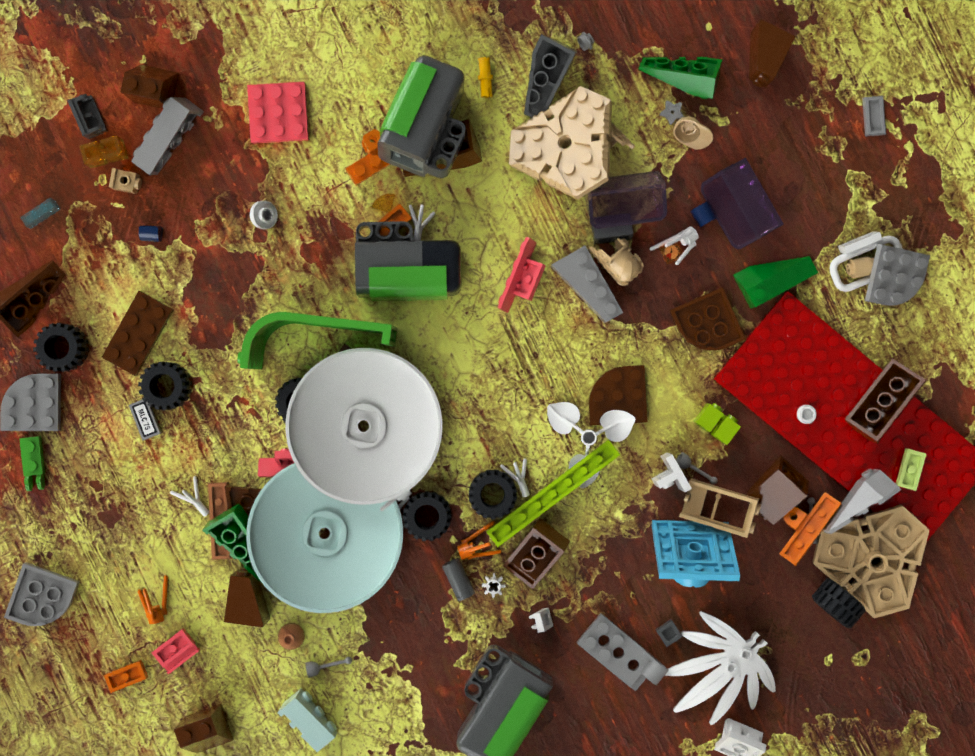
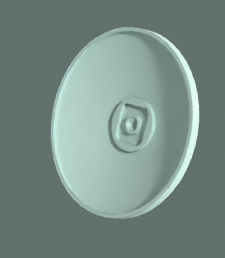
(316, 571)

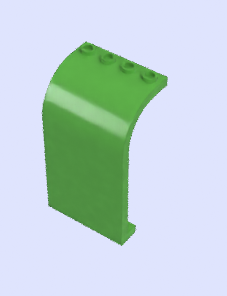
(259, 333)

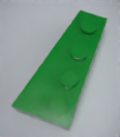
(230, 532)

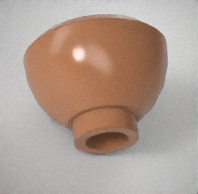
(291, 636)

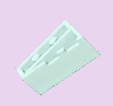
(308, 719)

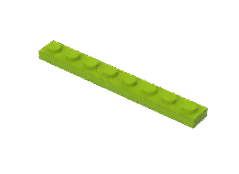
(553, 493)

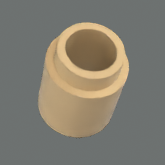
(859, 267)

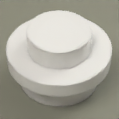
(806, 414)

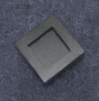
(668, 633)

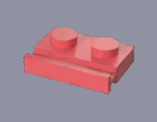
(175, 651)

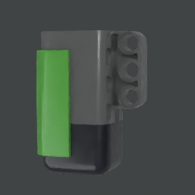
(404, 268)

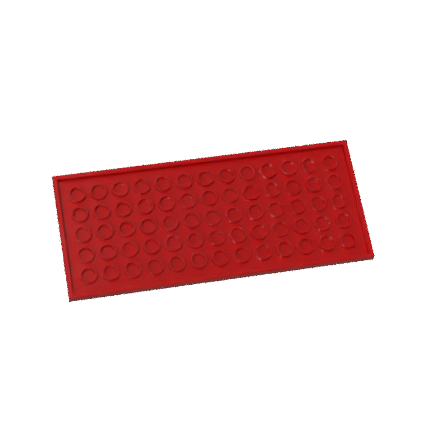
(803, 361)

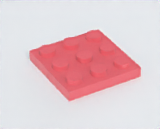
(278, 112)

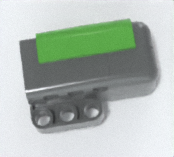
(422, 119)
(505, 704)

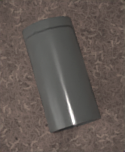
(458, 579)

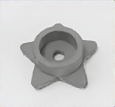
(667, 112)

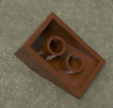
(536, 553)

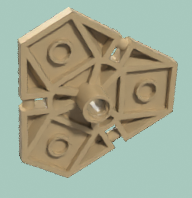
(544, 143)
(893, 537)

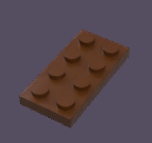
(137, 333)

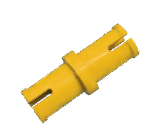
(485, 77)

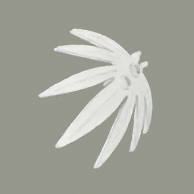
(736, 661)

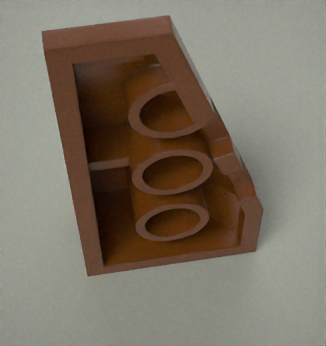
(468, 154)
(27, 296)

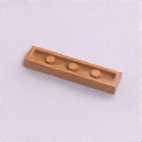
(217, 506)

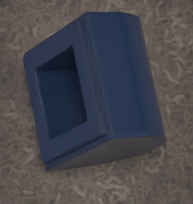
(703, 214)
(151, 233)

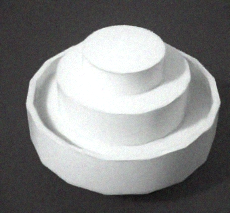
(263, 214)

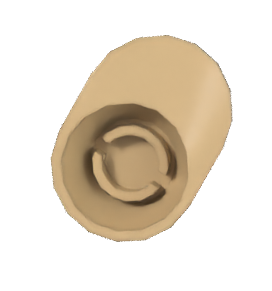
(692, 133)

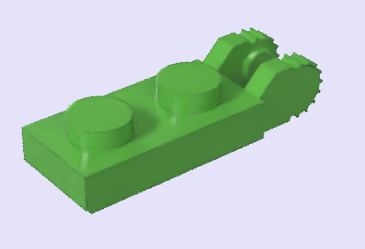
(32, 462)

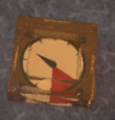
(671, 253)

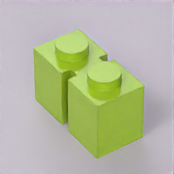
(726, 427)

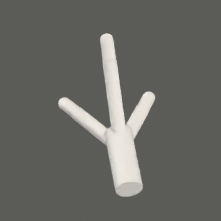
(418, 224)
(520, 478)
(196, 502)

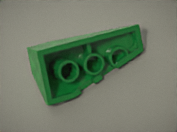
(691, 76)
(769, 280)

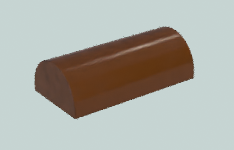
(884, 401)

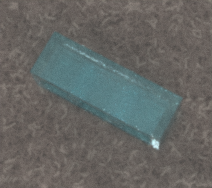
(40, 213)

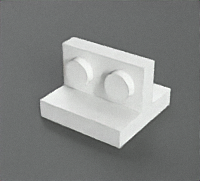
(672, 474)
(740, 740)

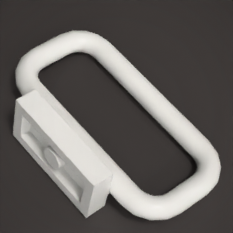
(854, 248)

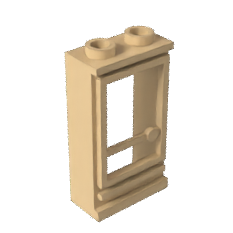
(695, 500)

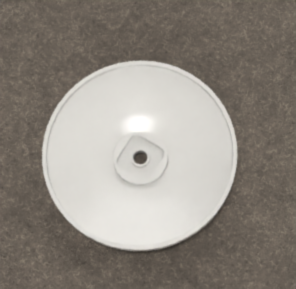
(401, 431)

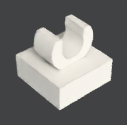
(542, 619)

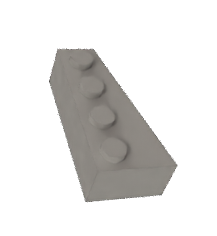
(165, 134)
(586, 280)

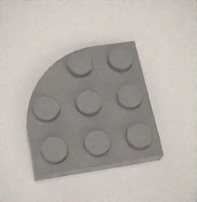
(896, 275)
(32, 404)
(40, 596)

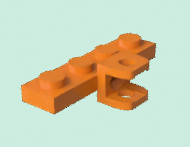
(371, 163)
(808, 527)

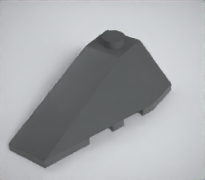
(548, 69)

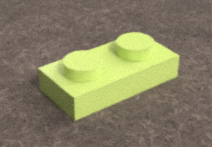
(910, 469)

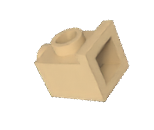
(117, 179)

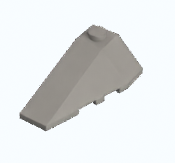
(868, 490)

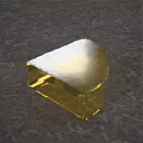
(384, 202)

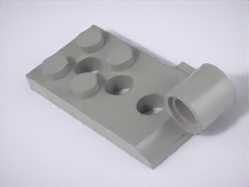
(647, 667)

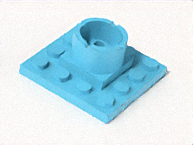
(694, 553)

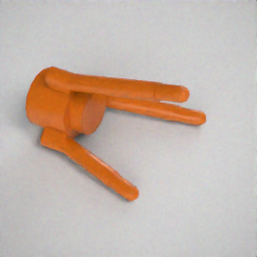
(468, 550)
(154, 613)

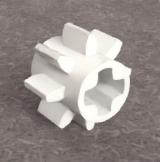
(493, 591)

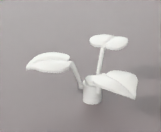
(615, 424)

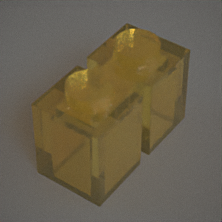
(96, 155)

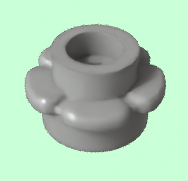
(585, 41)

